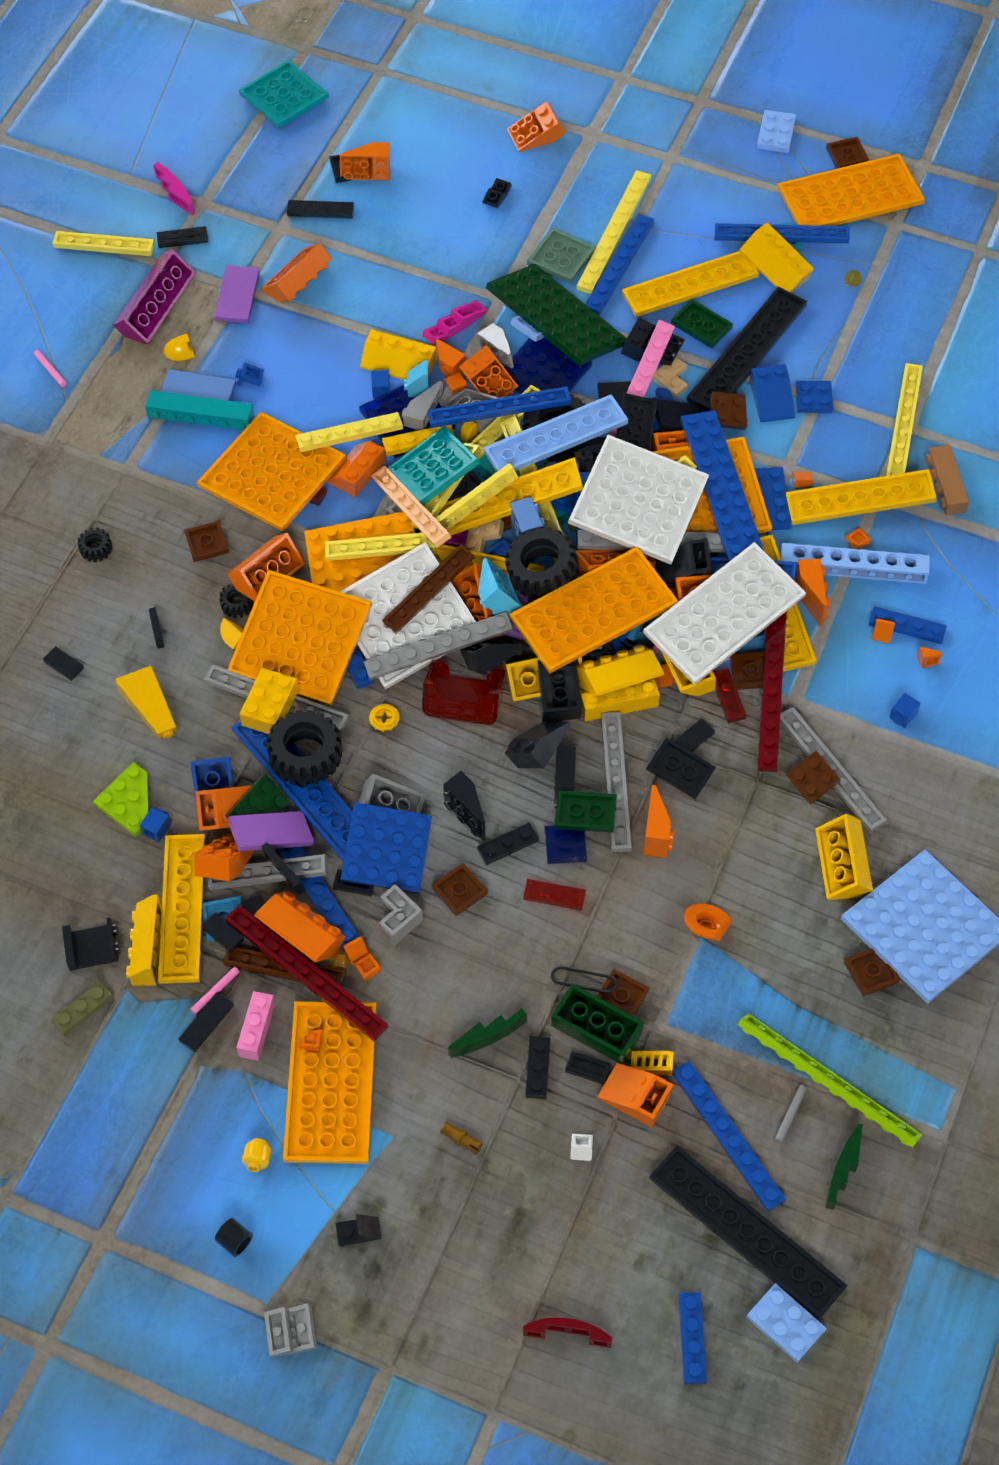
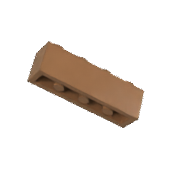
(947, 480)

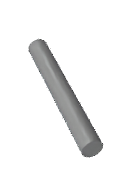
(790, 1113)

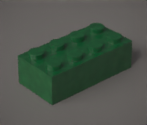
(597, 1024)

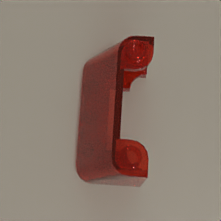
(462, 697)

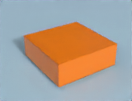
(455, 382)
(858, 539)
(367, 967)

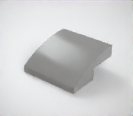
(290, 1330)

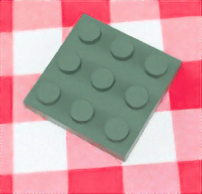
(561, 255)

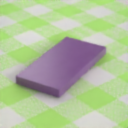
(237, 294)
(276, 829)

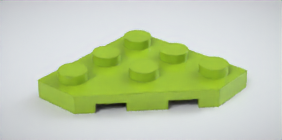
(126, 799)

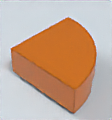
(312, 1041)

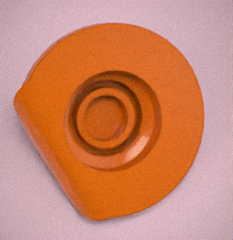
(707, 921)

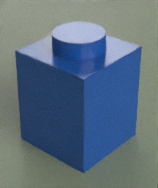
(380, 382)
(904, 710)
(155, 824)

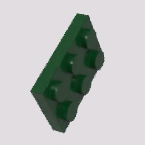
(701, 323)
(260, 798)
(585, 811)

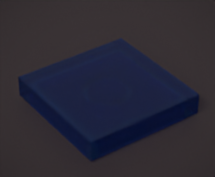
(564, 845)

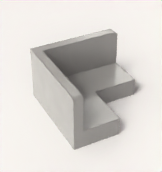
(404, 914)

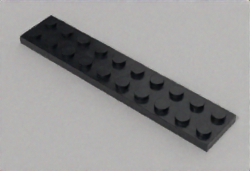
(749, 347)
(748, 1232)

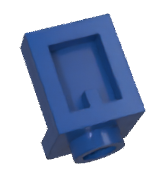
(249, 374)

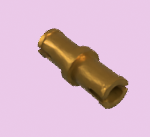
(461, 1138)

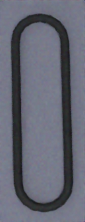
(585, 972)

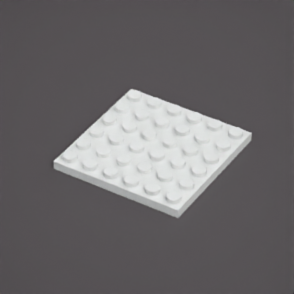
(638, 499)
(391, 586)

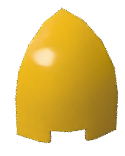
(179, 349)
(468, 432)
(230, 632)

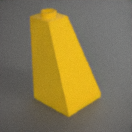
(145, 697)

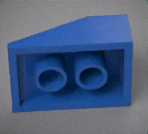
(772, 393)
(212, 774)

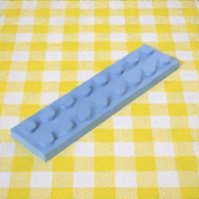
(557, 434)

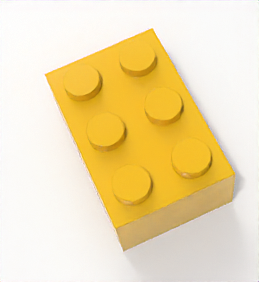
(268, 700)

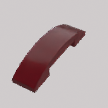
(568, 1325)

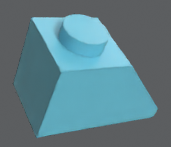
(417, 380)

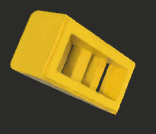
(660, 1055)

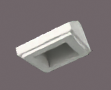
(581, 1147)

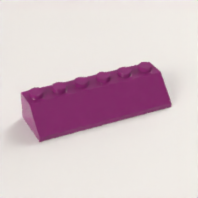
(154, 298)

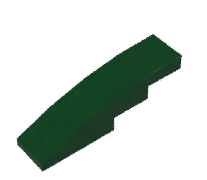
(481, 1036)
(847, 1162)

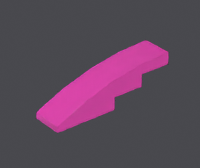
(176, 191)
(456, 322)

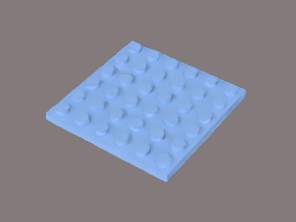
(925, 925)

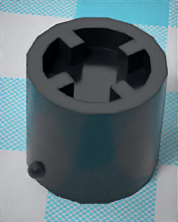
(233, 1237)

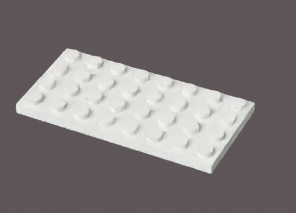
(724, 613)

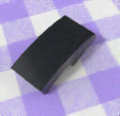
(498, 193)

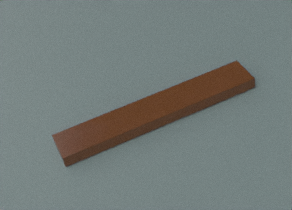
(428, 589)
(260, 963)

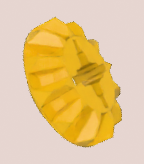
(377, 714)

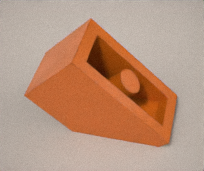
(448, 358)

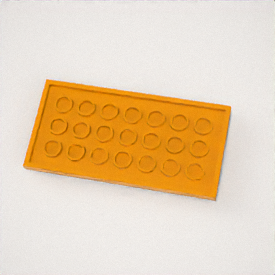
(851, 192)
(593, 609)
(329, 1089)

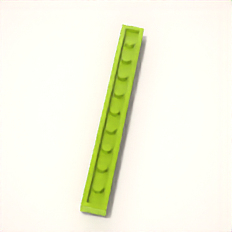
(834, 1083)

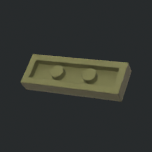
(81, 1008)

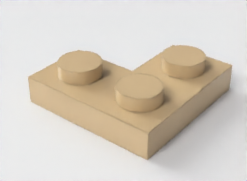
(668, 377)
(479, 535)

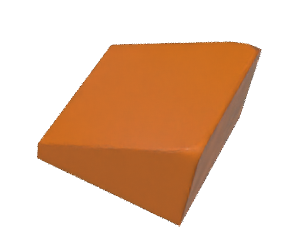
(802, 479)
(883, 631)
(928, 657)
(665, 680)
(355, 950)

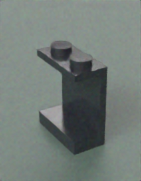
(91, 946)

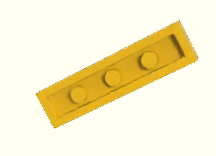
(406, 442)

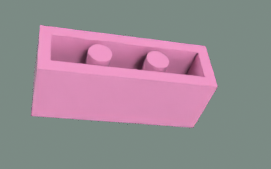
(256, 1026)

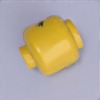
(256, 1155)

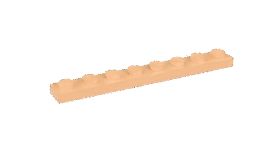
(411, 506)

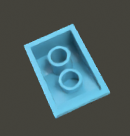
(497, 590)

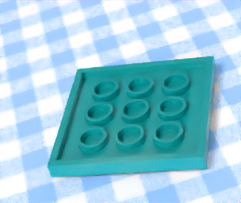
(283, 94)
(433, 465)

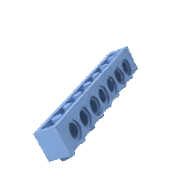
(858, 563)

